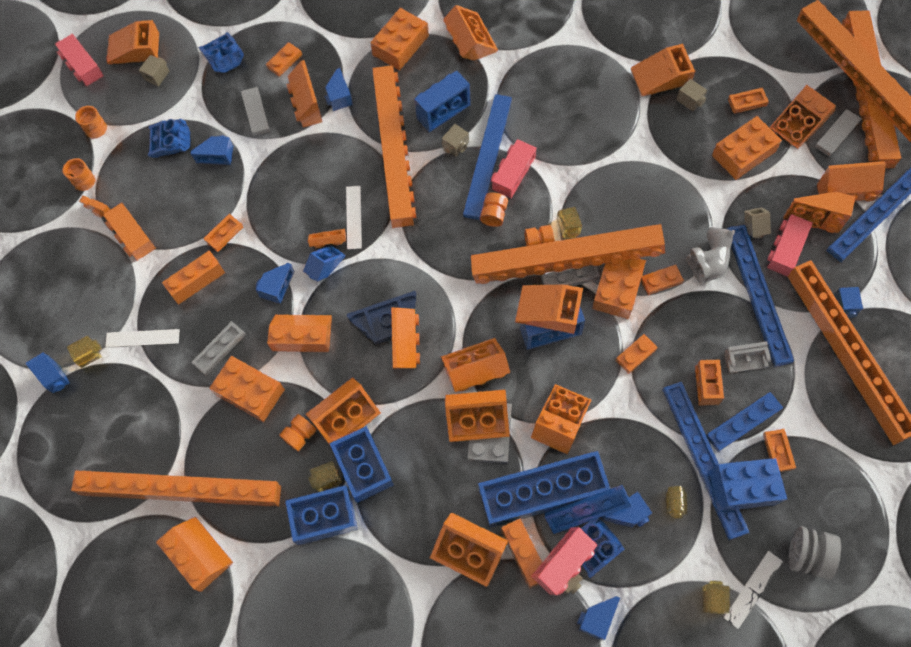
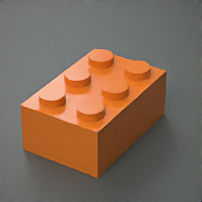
(399, 39)
(746, 147)
(619, 287)
(247, 388)
(468, 549)

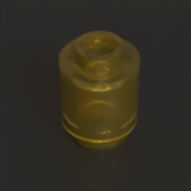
(676, 502)

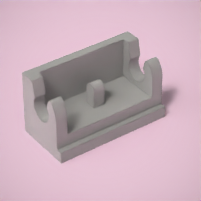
(747, 357)

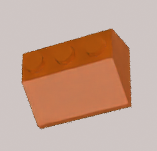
(469, 33)
(303, 96)
(858, 180)
(300, 333)
(404, 338)
(475, 365)
(343, 411)
(477, 415)
(195, 553)

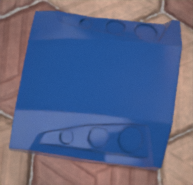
(222, 53)
(168, 137)
(607, 546)

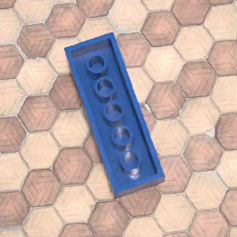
(542, 488)

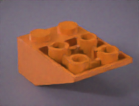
(133, 43)
(663, 70)
(803, 117)
(825, 210)
(550, 306)
(560, 419)

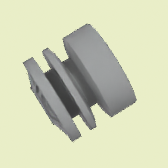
(814, 553)

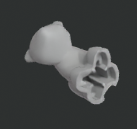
(712, 263)

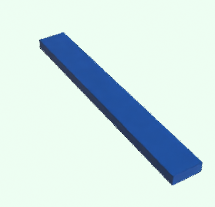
(487, 156)
(871, 218)
(760, 297)
(701, 453)

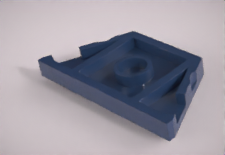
(376, 319)

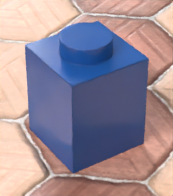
(849, 300)

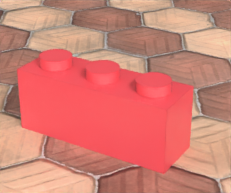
(78, 60)
(513, 168)
(788, 245)
(564, 561)

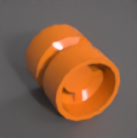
(91, 122)
(79, 174)
(493, 209)
(543, 235)
(297, 433)

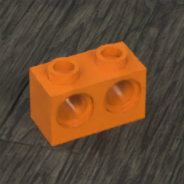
(709, 382)

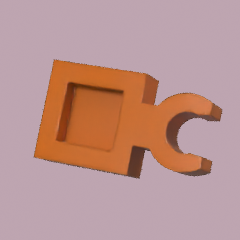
(97, 207)

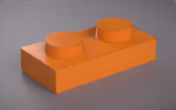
(283, 59)
(748, 100)
(223, 232)
(333, 237)
(661, 279)
(636, 353)
(779, 448)

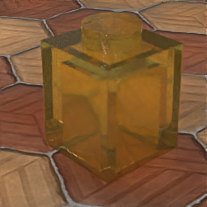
(569, 222)
(85, 351)
(325, 477)
(716, 598)

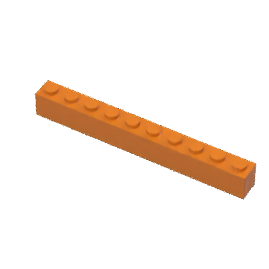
(858, 65)
(878, 129)
(392, 147)
(568, 254)
(852, 352)
(177, 488)

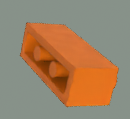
(128, 232)
(193, 277)
(522, 550)

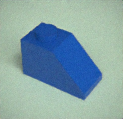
(337, 92)
(214, 151)
(323, 262)
(275, 283)
(48, 372)
(634, 515)
(598, 618)

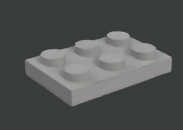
(491, 449)

